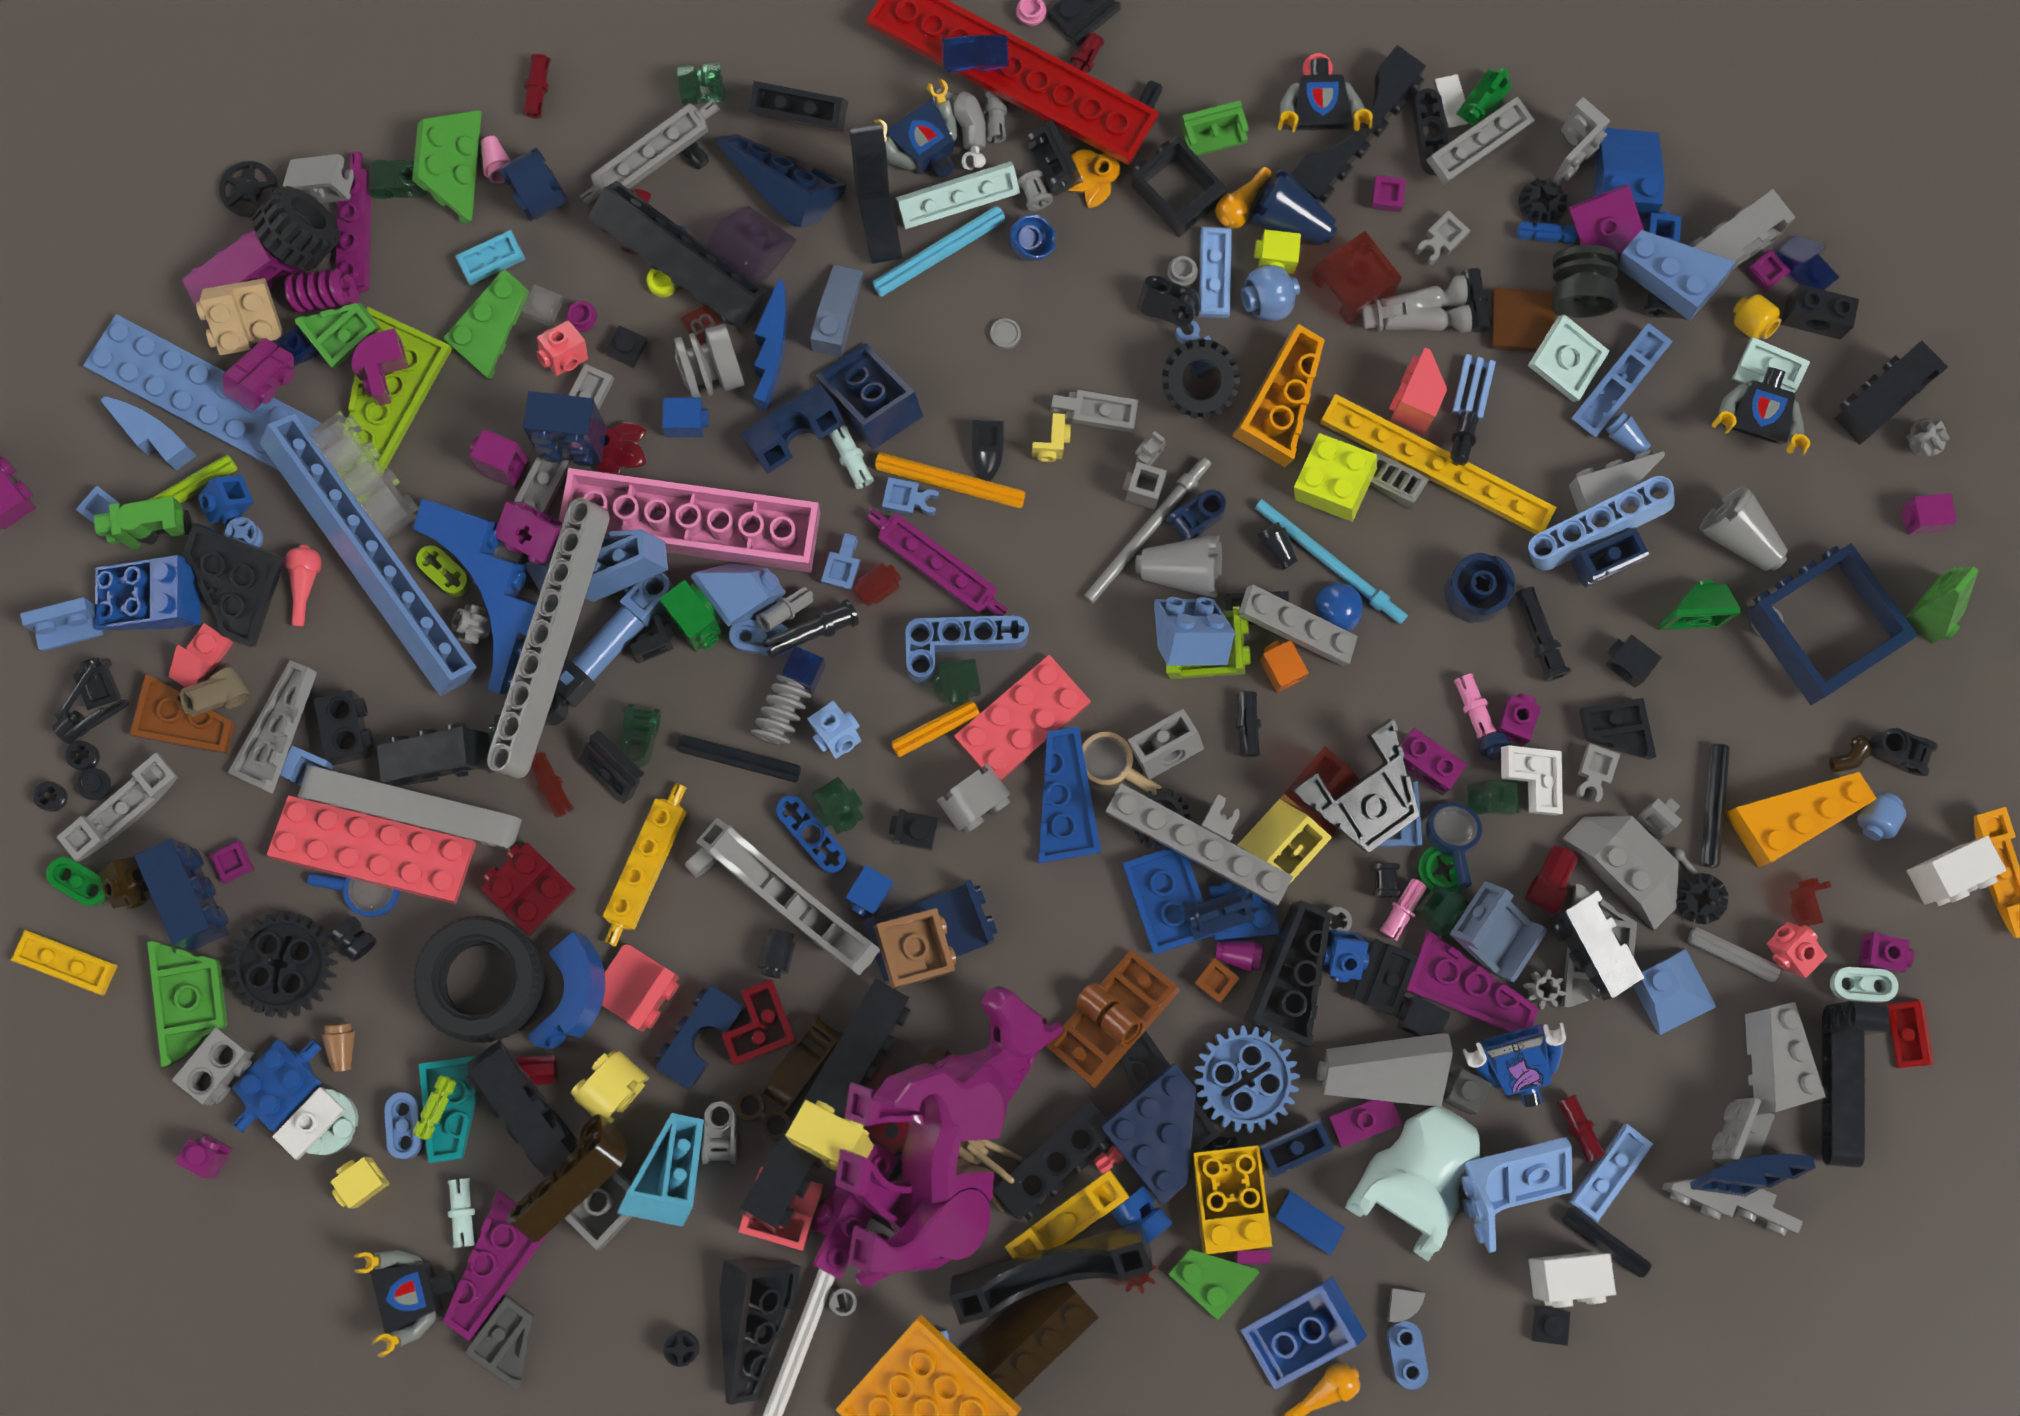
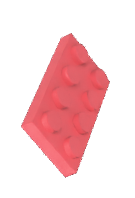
(1021, 718)

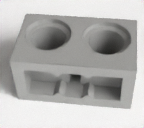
(208, 1060)

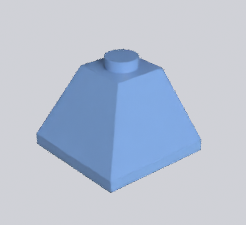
(739, 590)
(1673, 992)

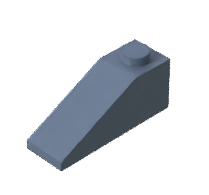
(836, 311)

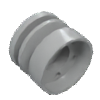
(708, 361)

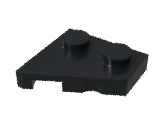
(1620, 727)

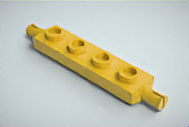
(644, 864)

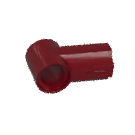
(1549, 886)
(541, 1069)

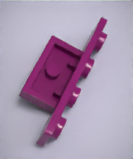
(841, 1213)

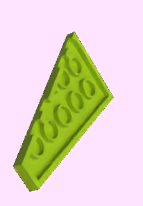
(407, 388)

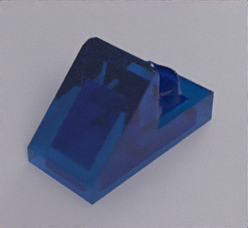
(1806, 264)

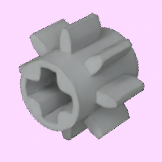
(1927, 437)
(471, 624)
(1550, 983)

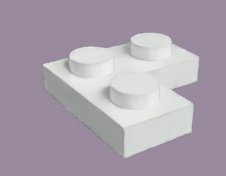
(1542, 772)

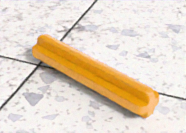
(935, 728)

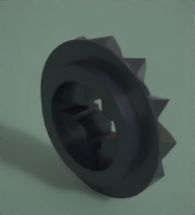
(1536, 211)
(1696, 884)

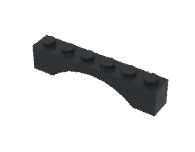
(1393, 82)
(1103, 1256)

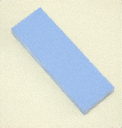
(1214, 272)
(1610, 1173)

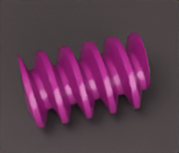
(320, 290)

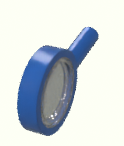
(361, 897)

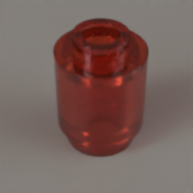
(877, 584)

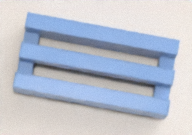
(1479, 364)

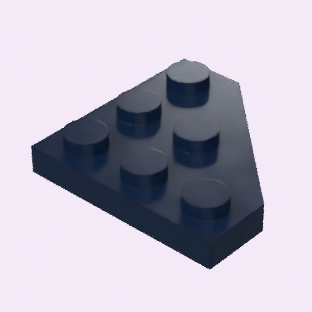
(1156, 1132)

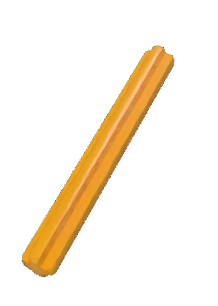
(950, 480)

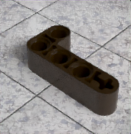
(572, 1181)

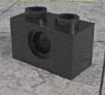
(1820, 311)

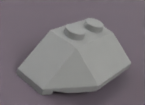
(1629, 864)

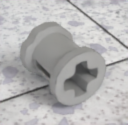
(1035, 190)

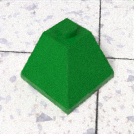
(1702, 607)

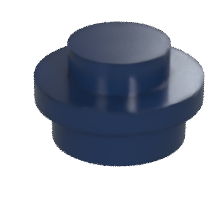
(1492, 745)

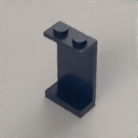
(963, 915)

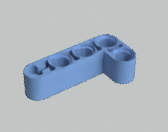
(966, 642)

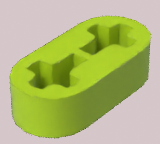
(437, 576)

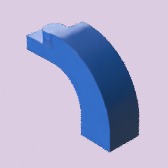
(582, 993)

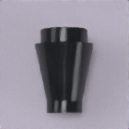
(1278, 545)

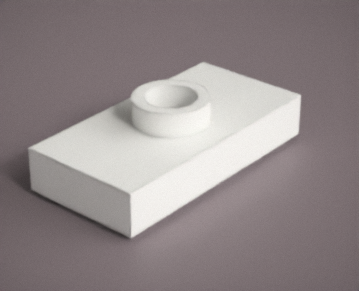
(309, 1123)

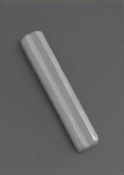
(1734, 954)

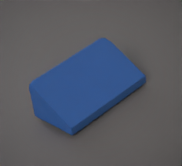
(1309, 1223)

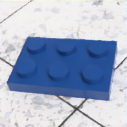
(1161, 890)

